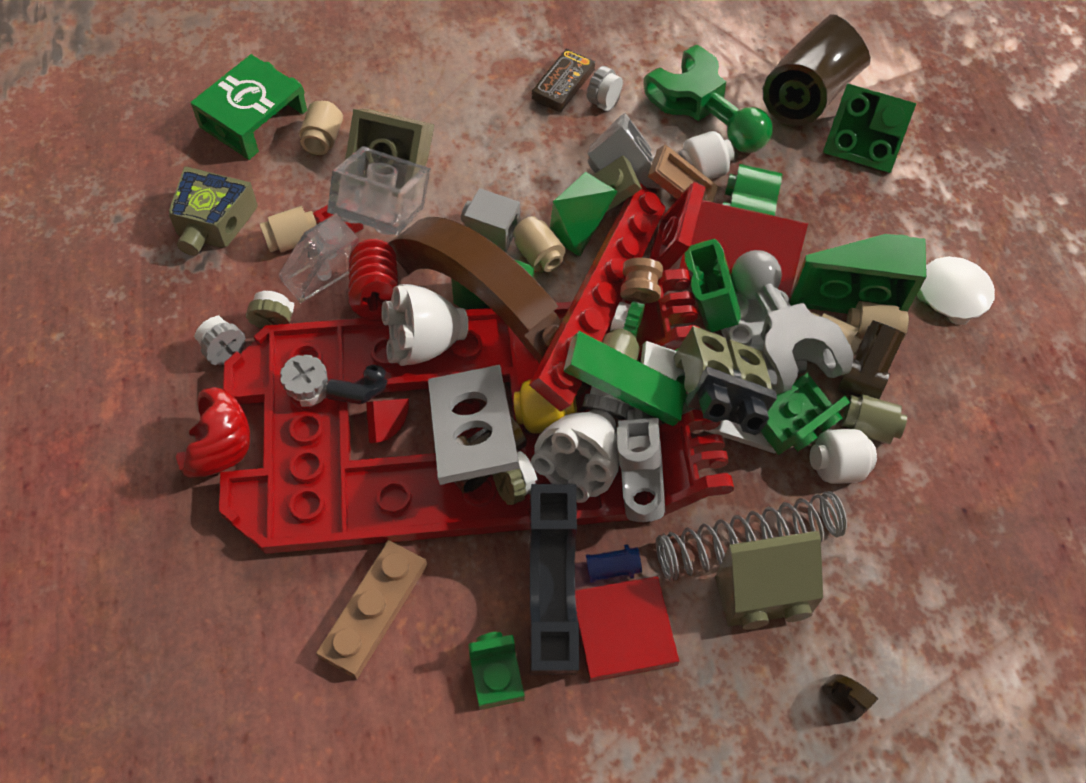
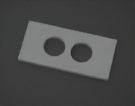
(492, 456)

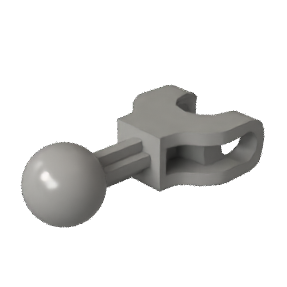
(789, 331)
(641, 464)

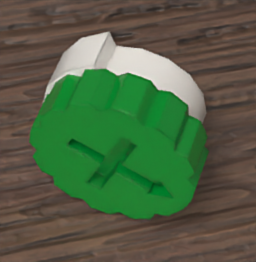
(628, 317)

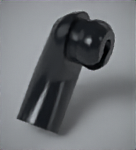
(362, 390)

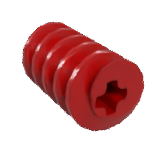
(371, 277)

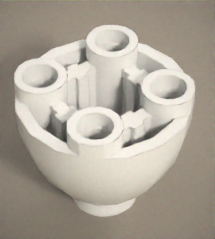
(421, 324)
(579, 452)

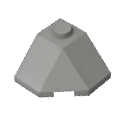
(625, 140)

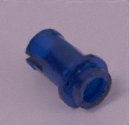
(614, 564)

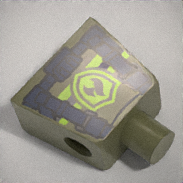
(209, 209)

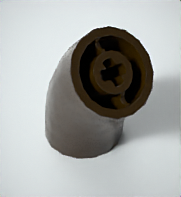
(815, 72)

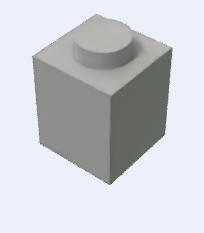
(492, 217)

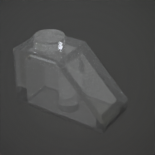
(319, 258)

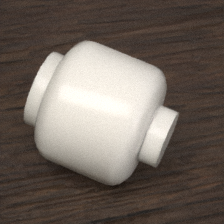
(708, 154)
(843, 456)

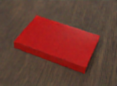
(748, 230)

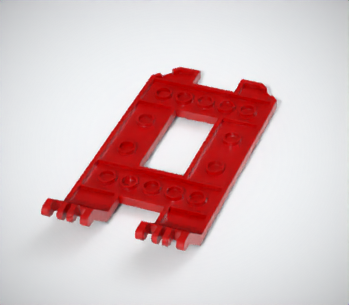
(322, 499)

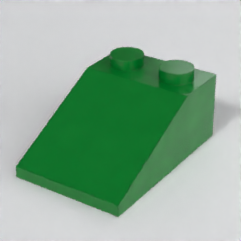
(872, 270)

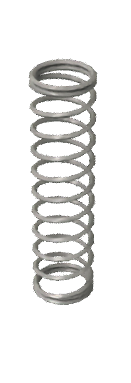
(668, 558)

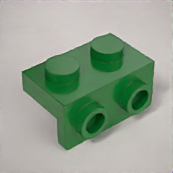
(798, 414)

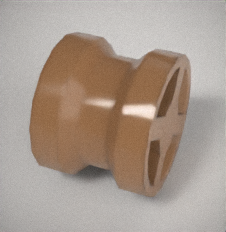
(641, 280)

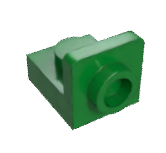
(495, 670)

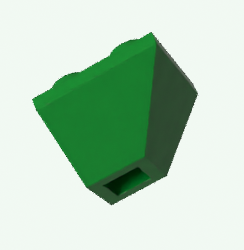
(869, 127)

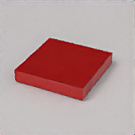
(677, 227)
(625, 629)

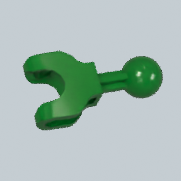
(702, 93)

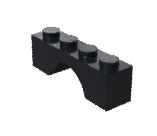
(552, 580)

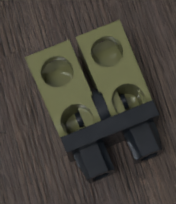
(723, 382)

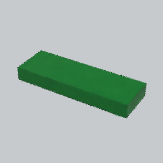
(625, 378)

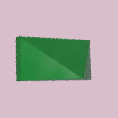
(579, 211)

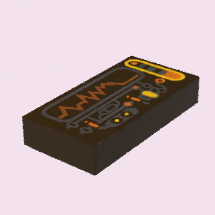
(563, 80)

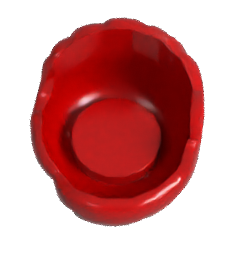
(220, 435)

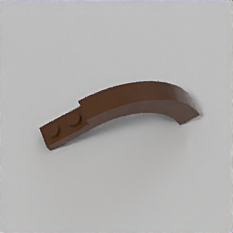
(486, 272)

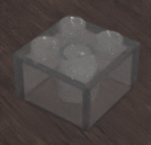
(378, 190)

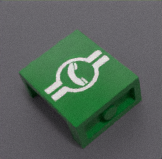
(244, 102)

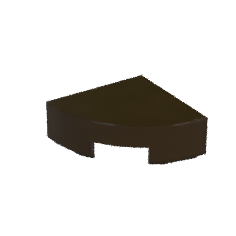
(849, 695)

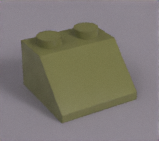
(390, 135)
(771, 580)

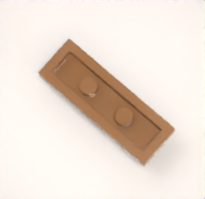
(372, 609)

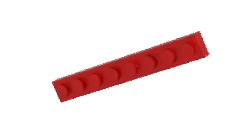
(598, 294)

